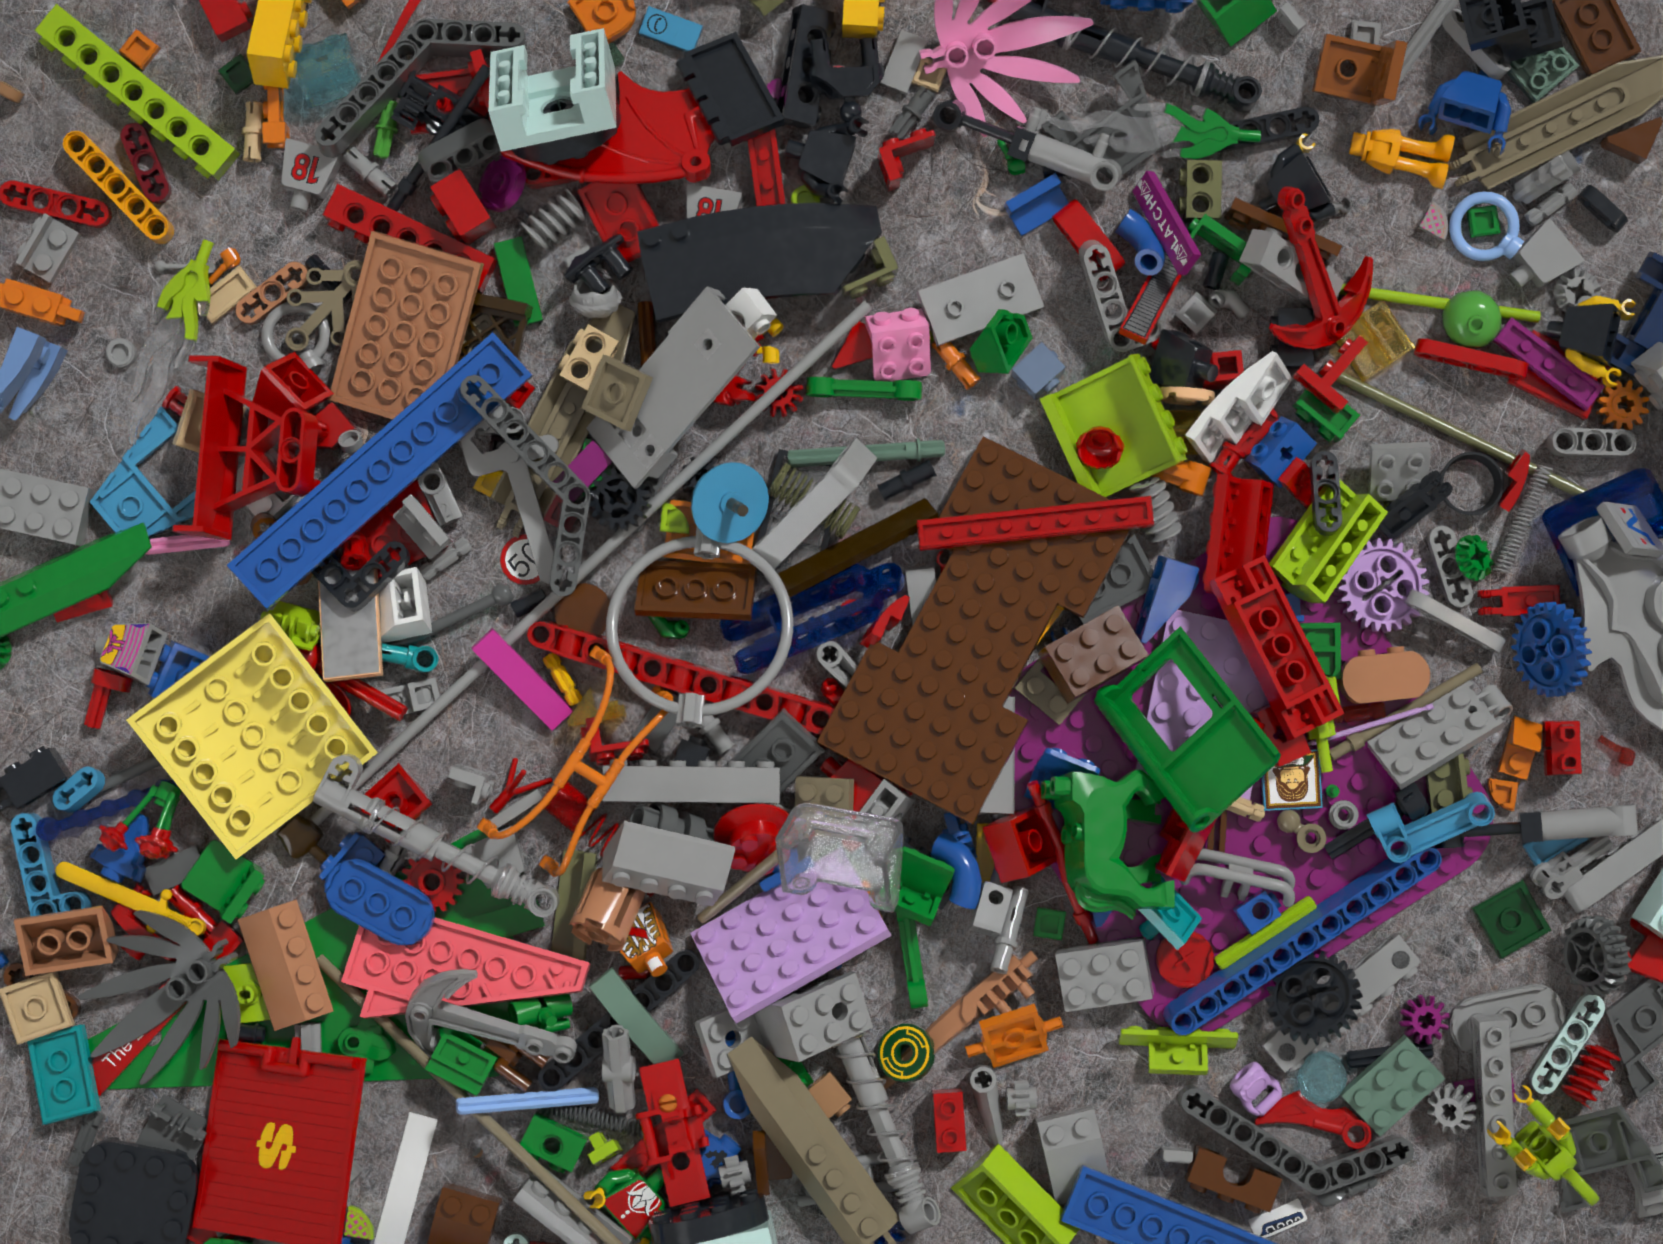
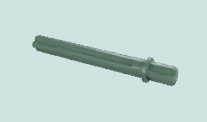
(884, 452)

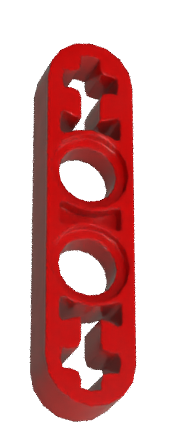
(54, 207)
(1471, 359)

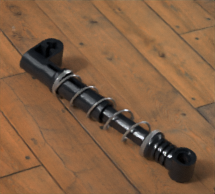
(1123, 49)

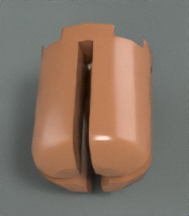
(606, 912)

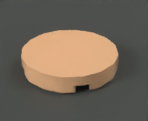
(1187, 395)

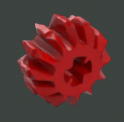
(784, 402)

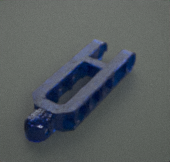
(767, 613)

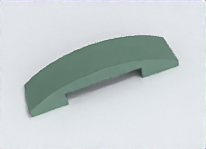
(633, 1016)

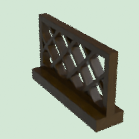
(502, 308)

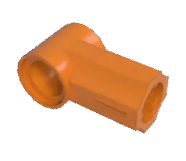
(1188, 476)

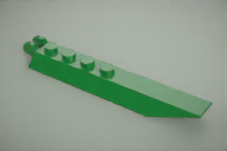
(70, 578)

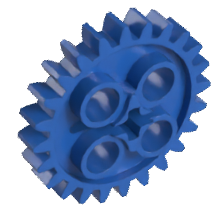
(1551, 649)

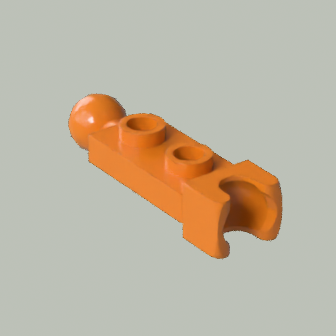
(275, 130)

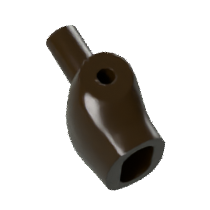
(301, 837)

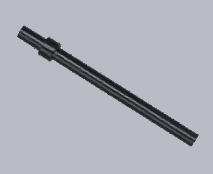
(408, 184)

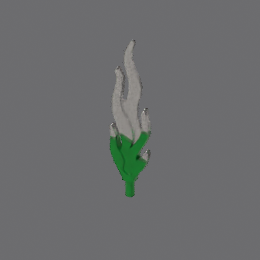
(1163, 129)

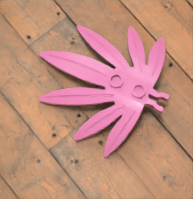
(973, 46)

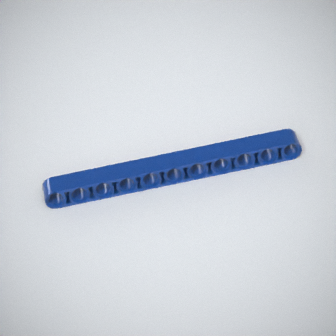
(1296, 950)

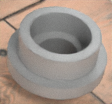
(1352, 814)

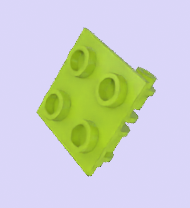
(298, 622)

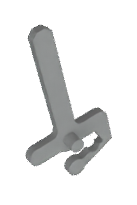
(508, 460)

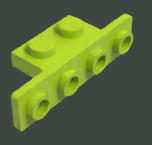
(1177, 1053)

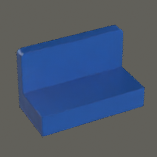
(1036, 204)

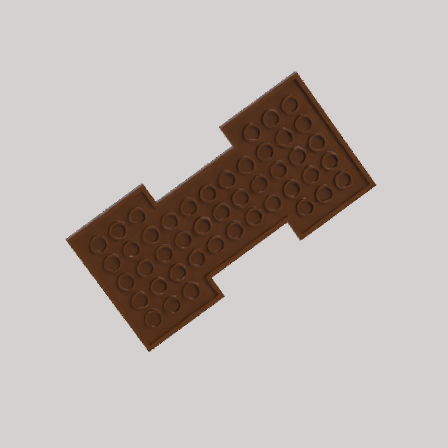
(936, 706)

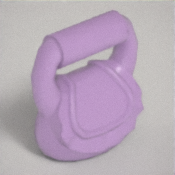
(1250, 1083)

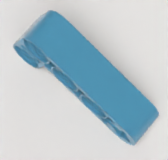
(43, 867)

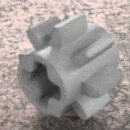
(1021, 1098)
(734, 1174)

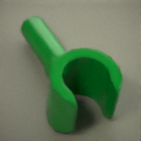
(1014, 165)

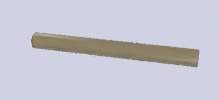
(739, 887)

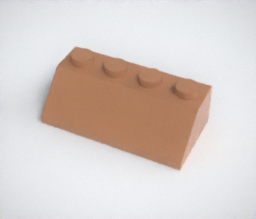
(285, 965)

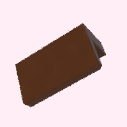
(768, 1162)

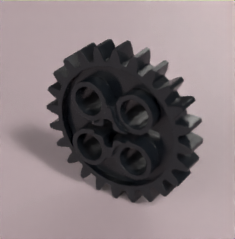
(1321, 1021)

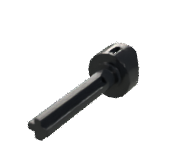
(1408, 803)

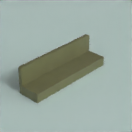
(570, 891)

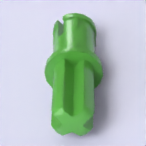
(386, 128)

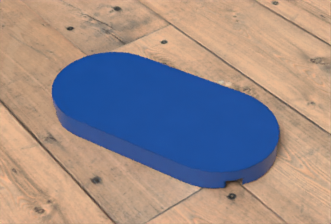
(379, 902)

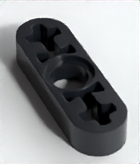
(1335, 512)

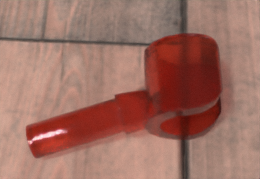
(1626, 755)

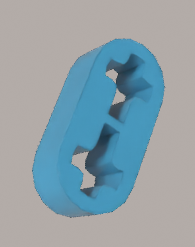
(78, 789)

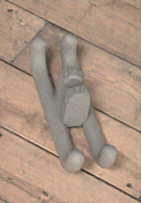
(1241, 870)

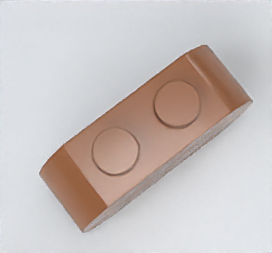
(1384, 676)

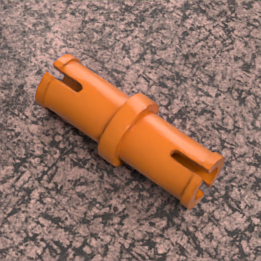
(956, 362)

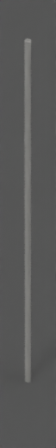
(611, 544)

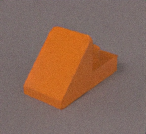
(1520, 747)

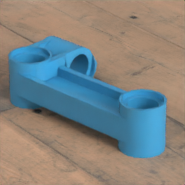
(1428, 829)

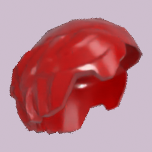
(1100, 447)

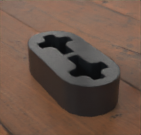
(1602, 208)

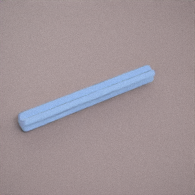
(527, 1100)

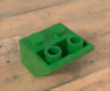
(1236, 17)

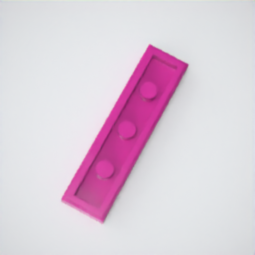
(522, 679)

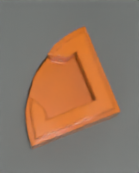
(1503, 793)

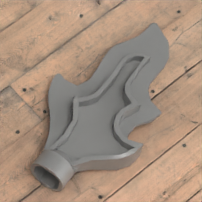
(1621, 612)

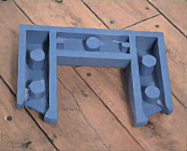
(27, 369)

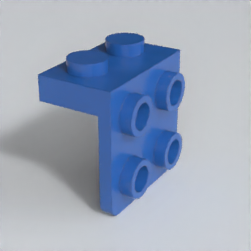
(1056, 763)

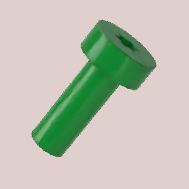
(1332, 791)

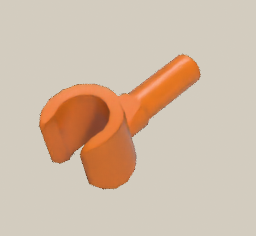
(231, 259)

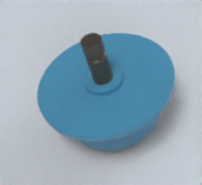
(729, 502)

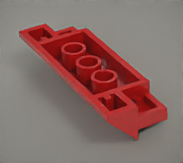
(1276, 648)
(1182, 844)

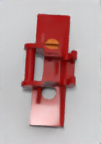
(683, 1127)

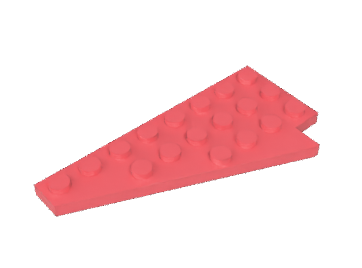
(504, 968)

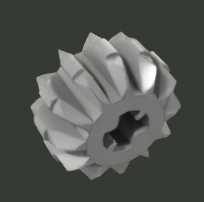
(1459, 1118)

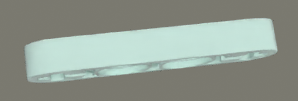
(1571, 1046)

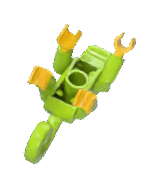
(1544, 1148)

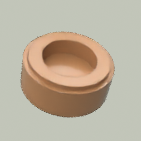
(10, 92)

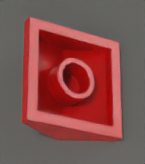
(400, 791)

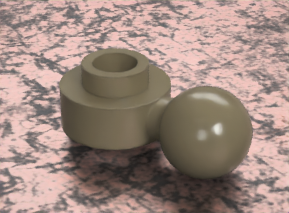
(1290, 822)

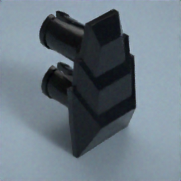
(585, 265)

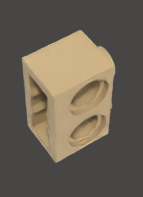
(582, 356)

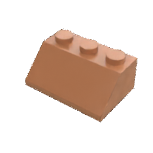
(65, 940)

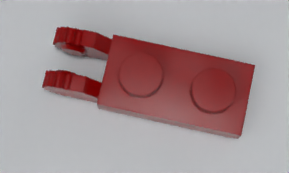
(1517, 599)

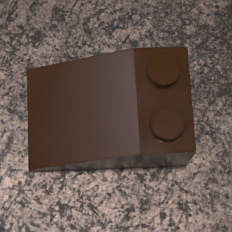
(464, 1216)

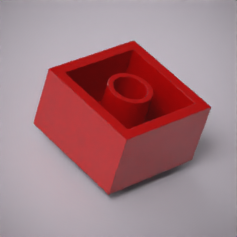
(458, 200)
(1019, 845)

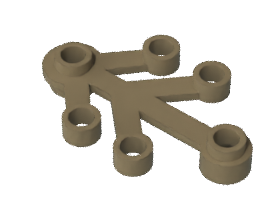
(331, 300)

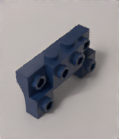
(1649, 324)

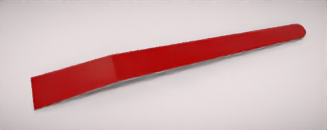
(404, 18)

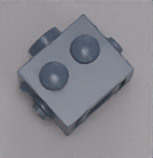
(1038, 371)

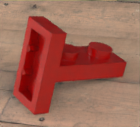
(1321, 387)

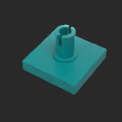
(1173, 924)

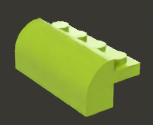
(1316, 563)

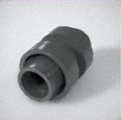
(667, 818)

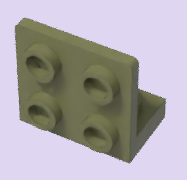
(882, 258)

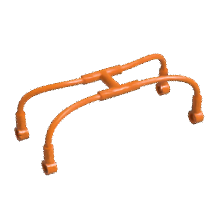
(574, 763)

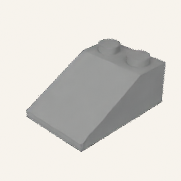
(1067, 1144)

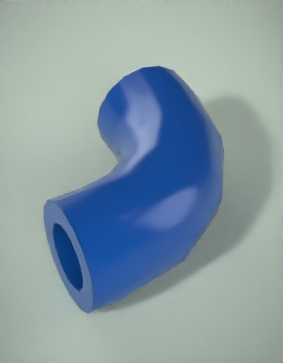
(1141, 236)
(967, 876)

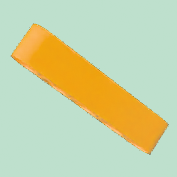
(106, 180)

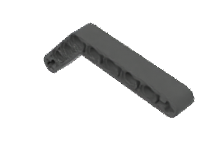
(335, 141)
(541, 468)
(1281, 1151)

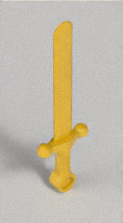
(126, 896)

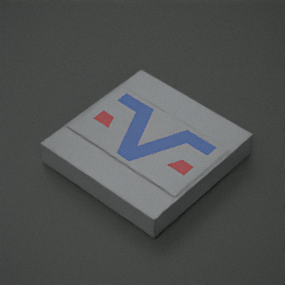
(1630, 529)

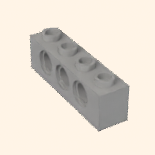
(1278, 263)

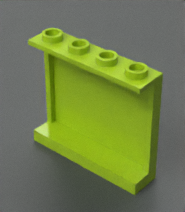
(1128, 405)

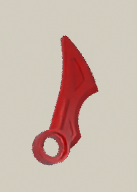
(1298, 1110)

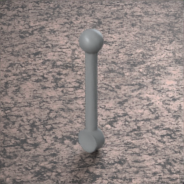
(161, 266)

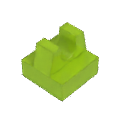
(603, 1149)

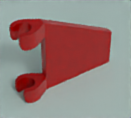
(1648, 956)

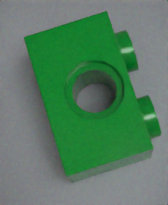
(570, 1141)

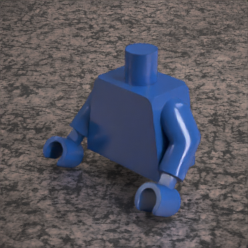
(1471, 102)

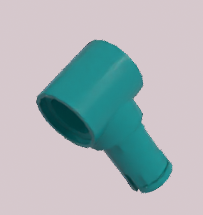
(408, 656)

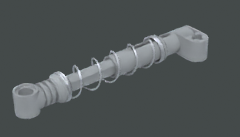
(423, 840)
(918, 1211)

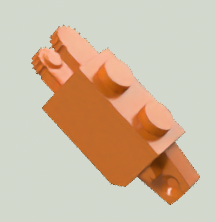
(37, 303)

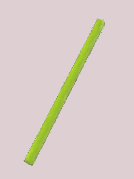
(1440, 303)

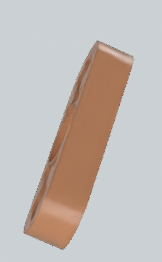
(250, 299)

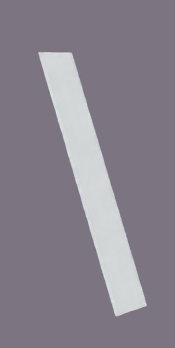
(406, 1179)

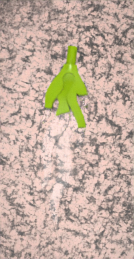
(186, 292)

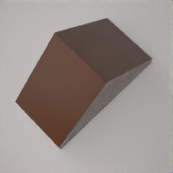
(1634, 142)

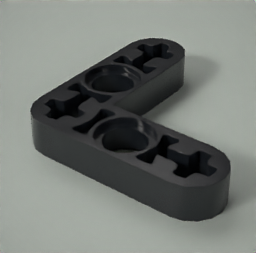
(348, 583)

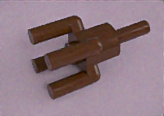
(507, 1058)

